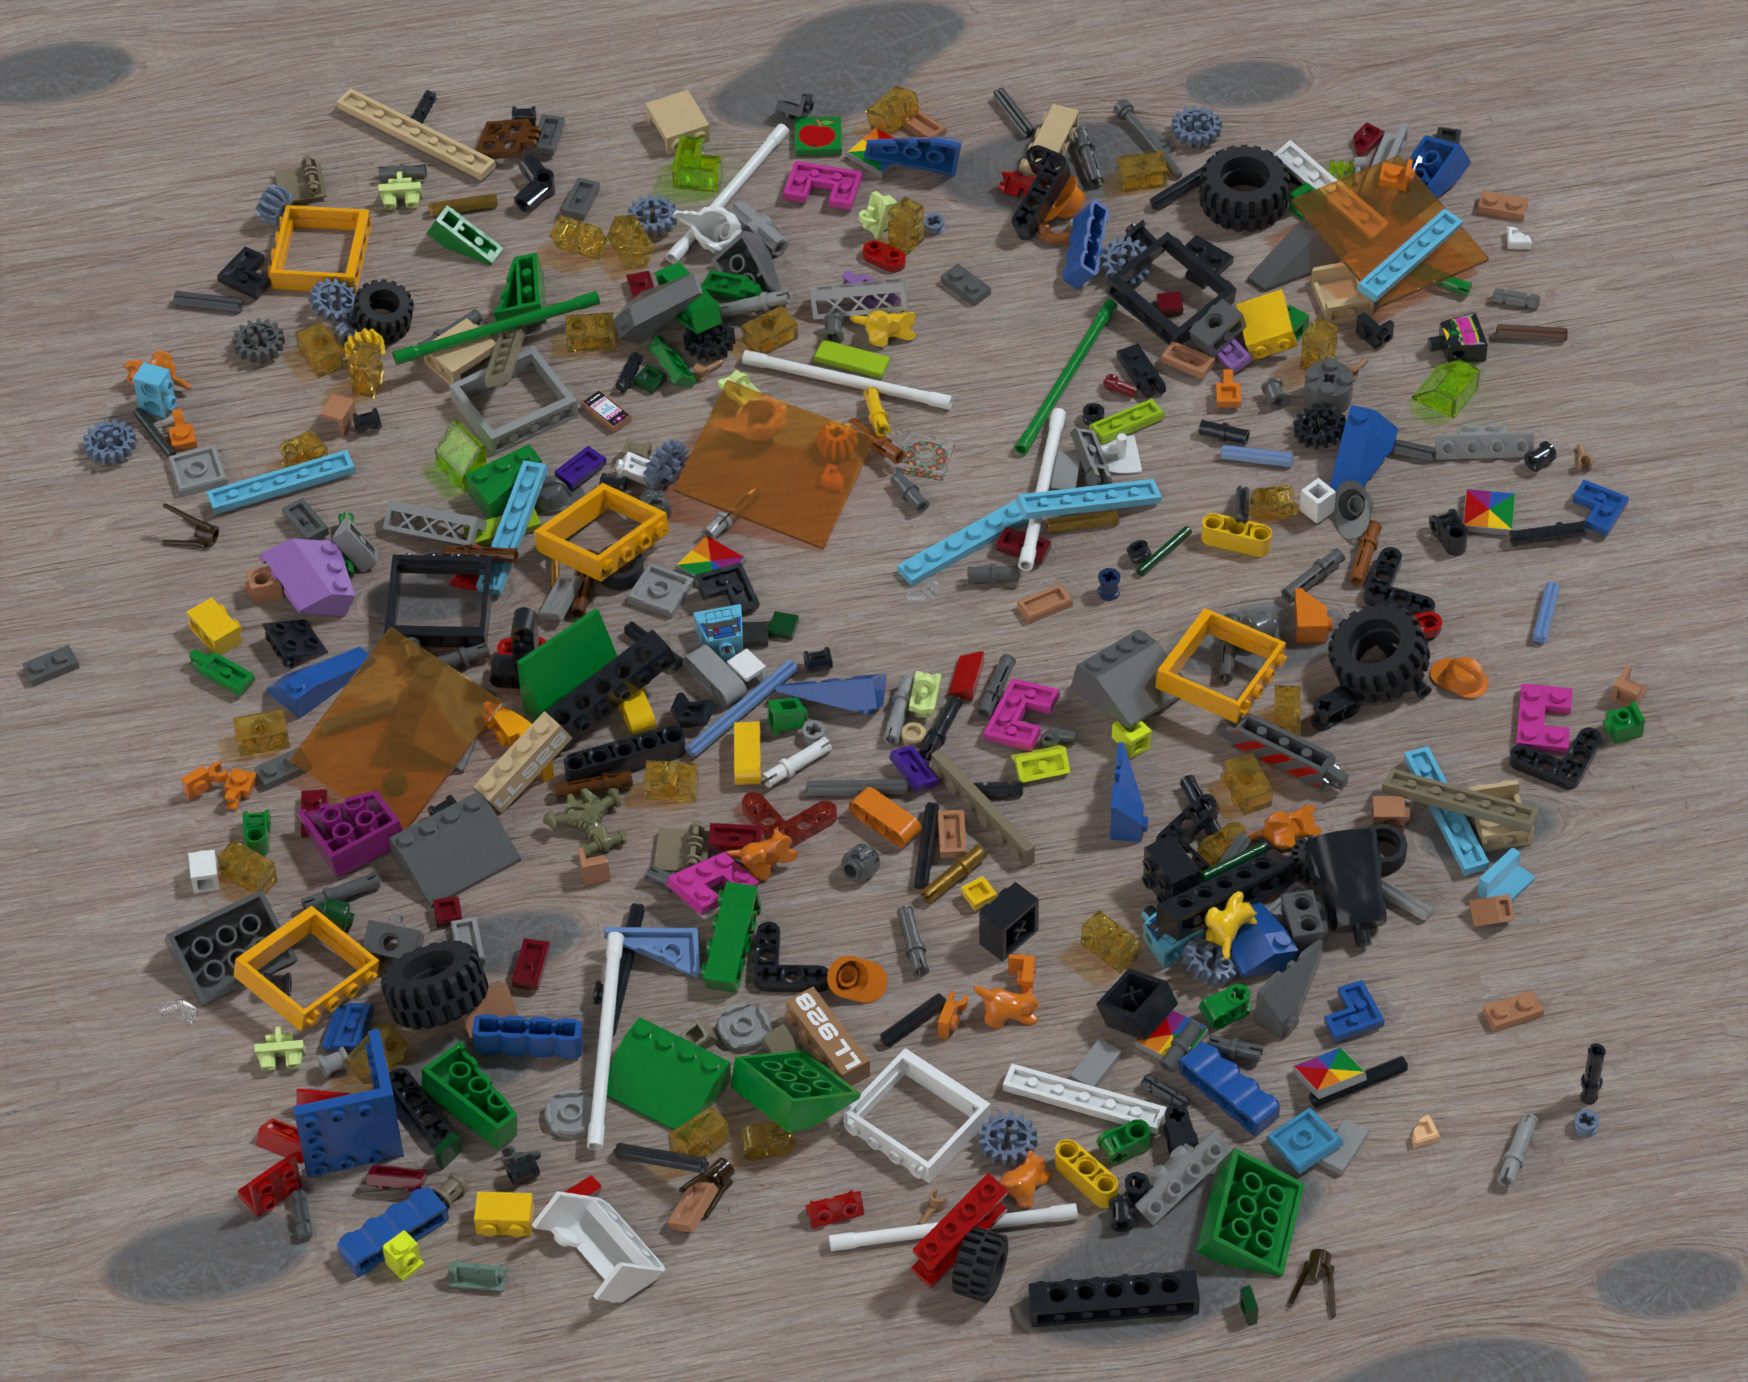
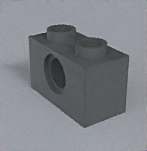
(1212, 339)
(380, 934)

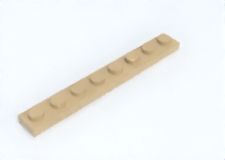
(416, 134)

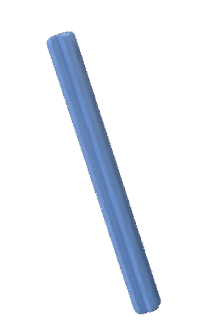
(741, 708)

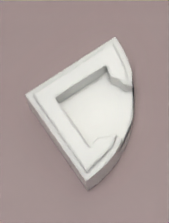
(1517, 240)

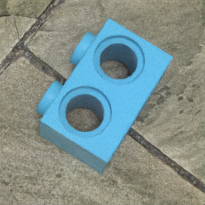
(154, 390)

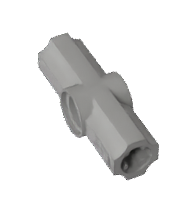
(761, 225)

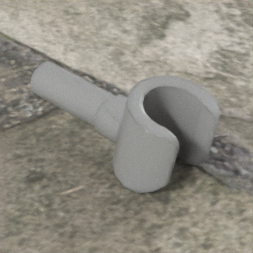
(1360, 163)

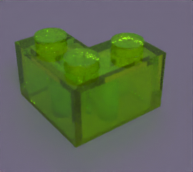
(695, 170)

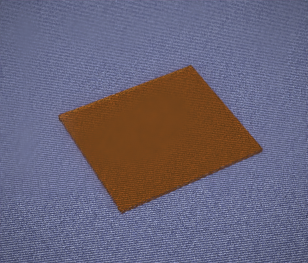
(1372, 221)
(775, 464)
(397, 728)

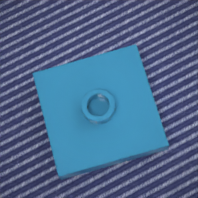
(1304, 1140)

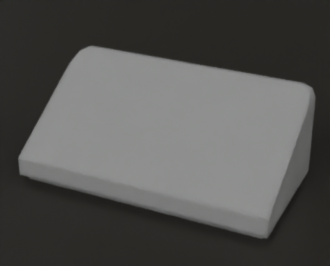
(355, 545)

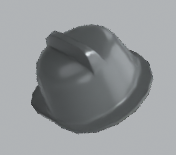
(556, 496)
(1352, 509)

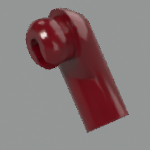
(1112, 384)

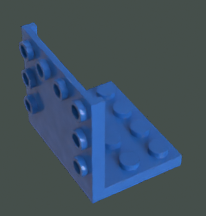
(352, 1127)

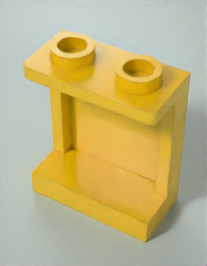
(1267, 325)

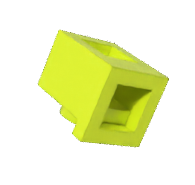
(1136, 739)
(402, 1255)

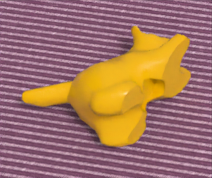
(884, 325)
(1225, 924)

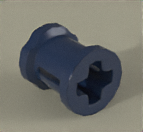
(1109, 580)

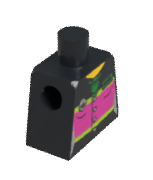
(1460, 339)

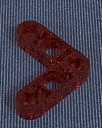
(790, 826)

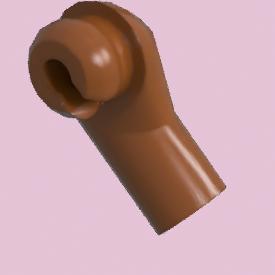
(1051, 237)

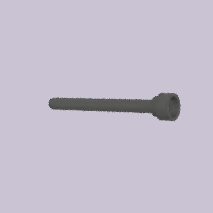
(1125, 111)

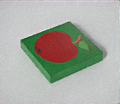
(818, 136)

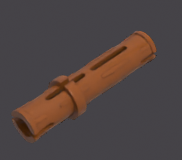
(882, 446)
(1367, 546)

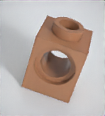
(262, 586)
(1390, 811)

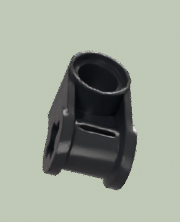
(1450, 532)
(1333, 708)
(1178, 1128)

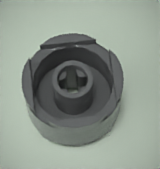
(1328, 384)

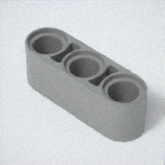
(715, 675)

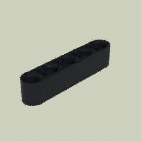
(626, 754)

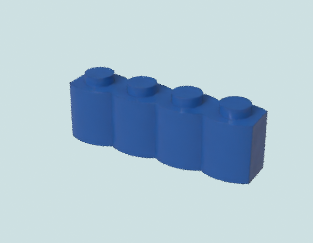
(1085, 244)
(524, 1036)
(1230, 1089)
(417, 1216)

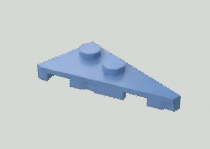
(666, 945)

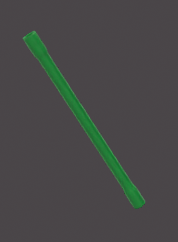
(414, 352)
(1030, 434)

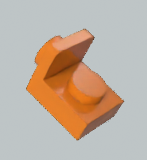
(1396, 176)
(1025, 968)

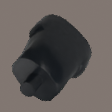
(1349, 880)

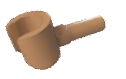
(1355, 369)
(703, 372)
(1583, 458)
(934, 1206)

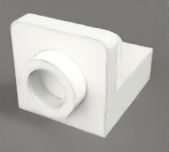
(632, 467)

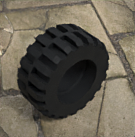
(1244, 167)
(1373, 627)
(434, 984)

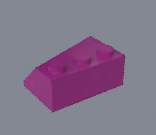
(351, 831)

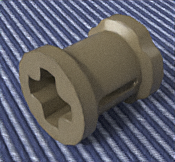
(639, 449)
(451, 1189)

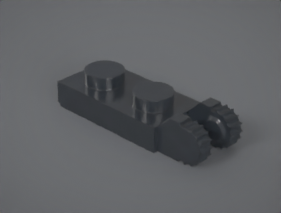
(1140, 370)

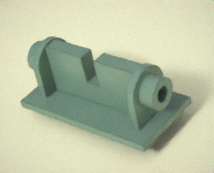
(477, 1276)

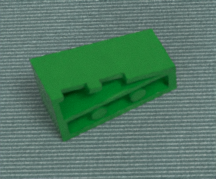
(523, 289)
(701, 313)
(493, 483)

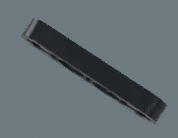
(416, 1111)

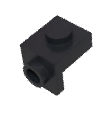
(792, 109)
(1139, 232)
(1372, 332)
(691, 713)

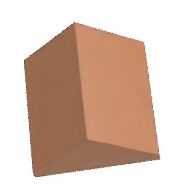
(497, 1002)

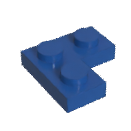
(1603, 502)
(1359, 1013)

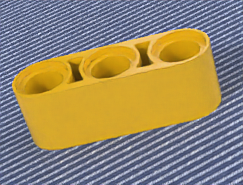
(1227, 534)
(638, 714)
(747, 753)
(1082, 1162)

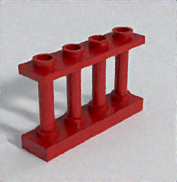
(941, 1245)

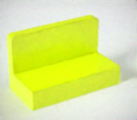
(1041, 763)

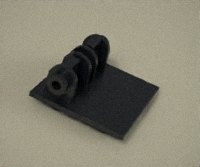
(293, 640)

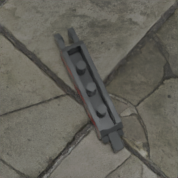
(1284, 751)

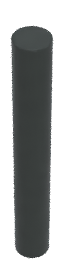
(153, 432)

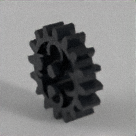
(702, 345)
(1308, 426)

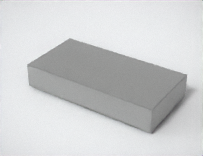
(560, 597)
(468, 931)
(1096, 1064)
(1353, 1138)

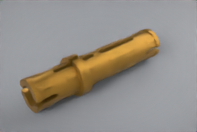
(961, 867)

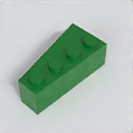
(731, 938)
(469, 1096)

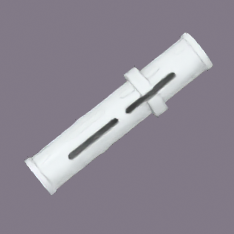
(787, 767)

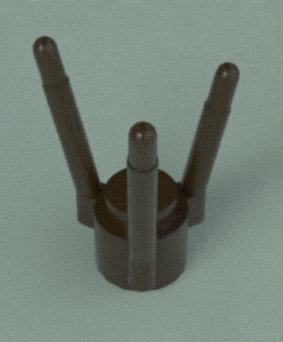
(204, 532)
(717, 1173)
(1318, 1266)

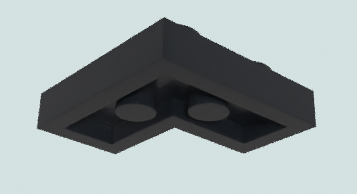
(1210, 255)
(241, 273)
(730, 581)

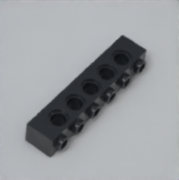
(612, 685)
(1254, 878)
(1126, 1306)

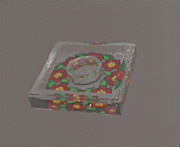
(926, 456)

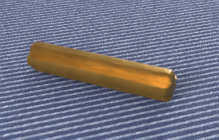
(464, 204)
(1082, 521)

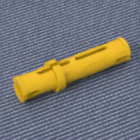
(878, 416)

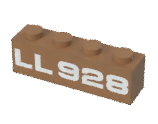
(826, 1036)

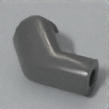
(1057, 735)

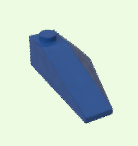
(924, 153)
(1439, 163)
(1363, 446)
(313, 684)
(853, 693)
(1127, 804)
(1262, 946)

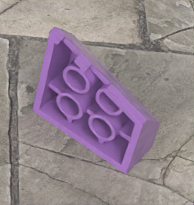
(312, 575)

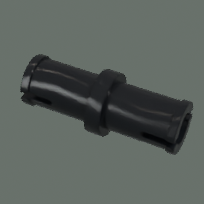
(1224, 432)

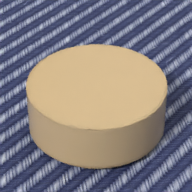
(913, 734)

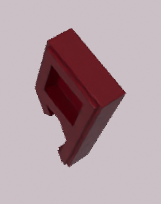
(1367, 139)

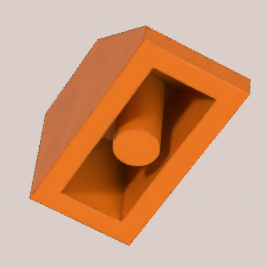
(1310, 618)

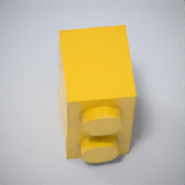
(214, 626)
(504, 1214)

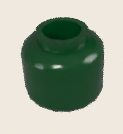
(337, 912)

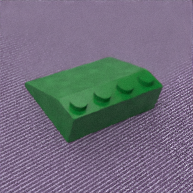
(564, 663)
(665, 1075)
(791, 1088)
(1250, 1215)

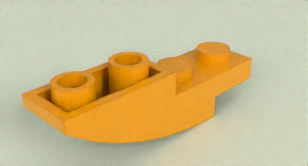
(509, 728)

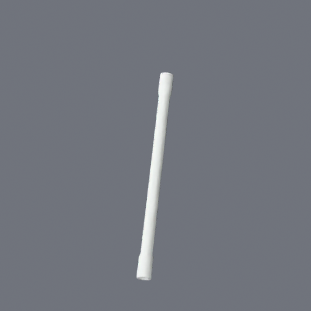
(773, 140)
(764, 361)
(1056, 426)
(596, 1127)
(853, 1240)

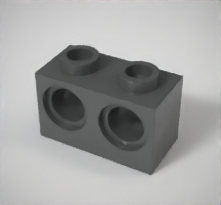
(1302, 918)

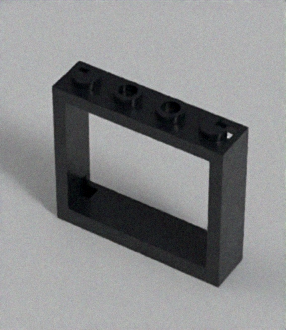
(1146, 312)
(435, 564)

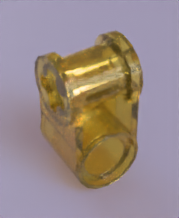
(302, 449)
(1271, 502)
(1217, 844)
(764, 1141)

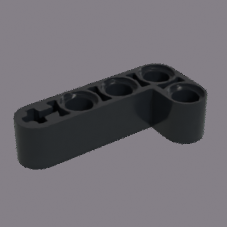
(1027, 218)
(524, 640)

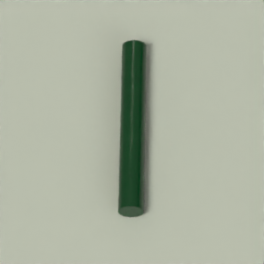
(1163, 551)
(1232, 862)

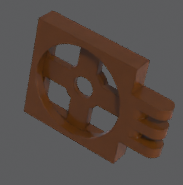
(494, 130)

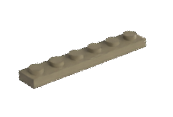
(504, 357)
(1461, 800)
(983, 808)

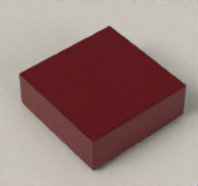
(1170, 303)
(447, 910)

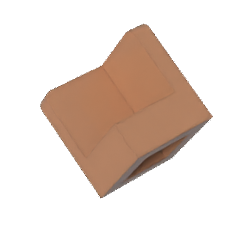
(340, 410)
(1627, 690)
(593, 869)
(1492, 910)

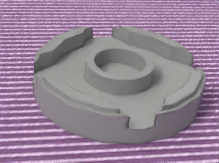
(743, 1027)
(569, 1114)

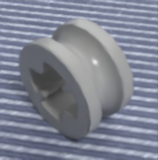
(808, 729)

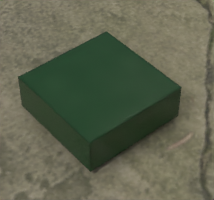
(650, 379)
(783, 625)
(447, 1150)
(1248, 1305)

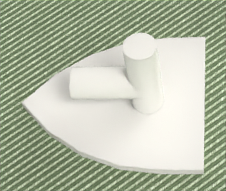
(1122, 455)

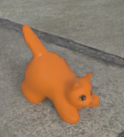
(160, 359)
(1283, 828)
(762, 855)
(1008, 1005)
(1025, 1178)

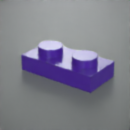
(580, 467)
(914, 768)

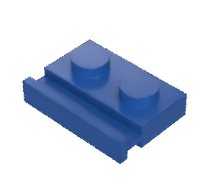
(348, 1026)

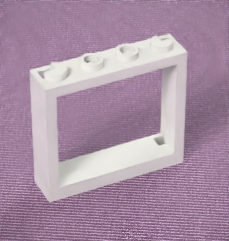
(938, 1083)

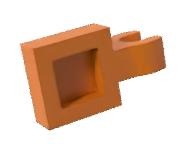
(1228, 393)
(182, 434)
(200, 780)
(239, 785)
(948, 1019)

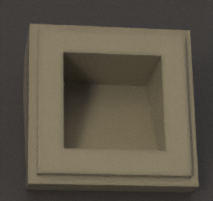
(700, 1033)
(779, 1040)

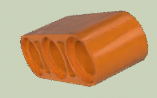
(885, 817)

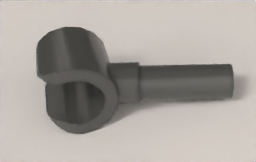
(514, 1156)

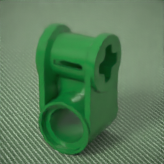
(257, 831)
(1223, 1008)
(1123, 1143)

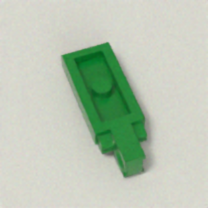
(730, 285)
(672, 362)
(222, 671)

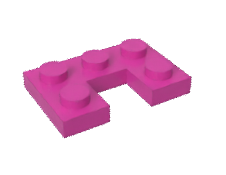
(841, 181)
(1533, 704)
(1006, 722)
(695, 882)

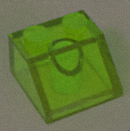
(1449, 387)
(459, 454)

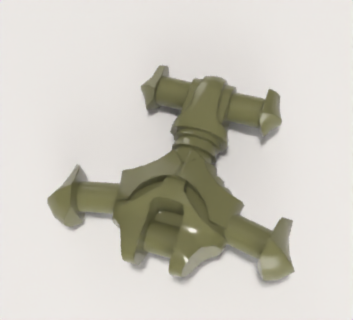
(587, 816)

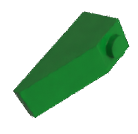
(463, 237)

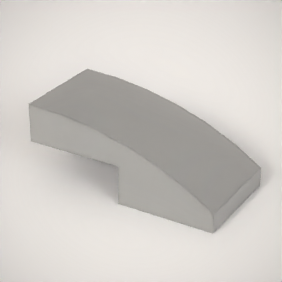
(1066, 470)

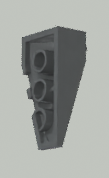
(749, 257)
(1293, 257)
(655, 308)
(1285, 993)

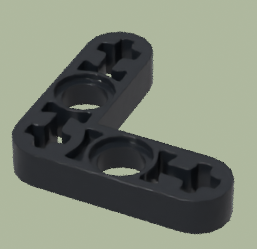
(1384, 587)
(1560, 767)
(1185, 836)
(772, 966)

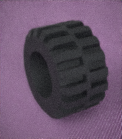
(388, 297)
(980, 1264)

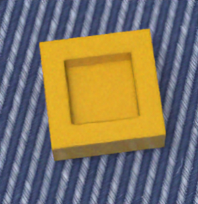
(978, 893)

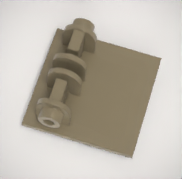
(303, 181)
(681, 847)

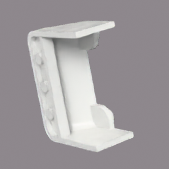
(604, 1241)

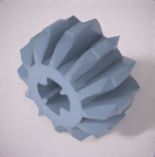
(273, 204)

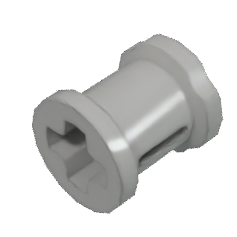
(333, 1062)

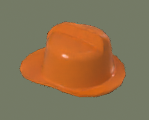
(1068, 201)
(1461, 676)
(857, 979)

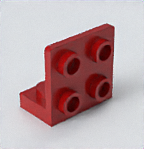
(271, 1186)

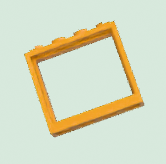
(326, 219)
(552, 535)
(1232, 632)
(286, 936)

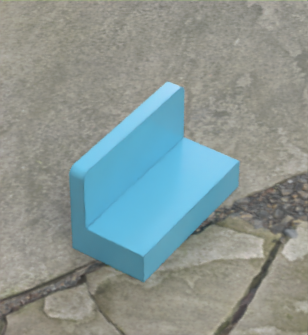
(1505, 877)

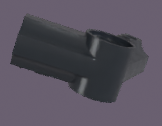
(540, 186)

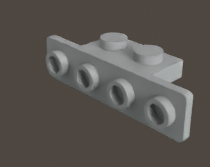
(1483, 442)
(1180, 1174)

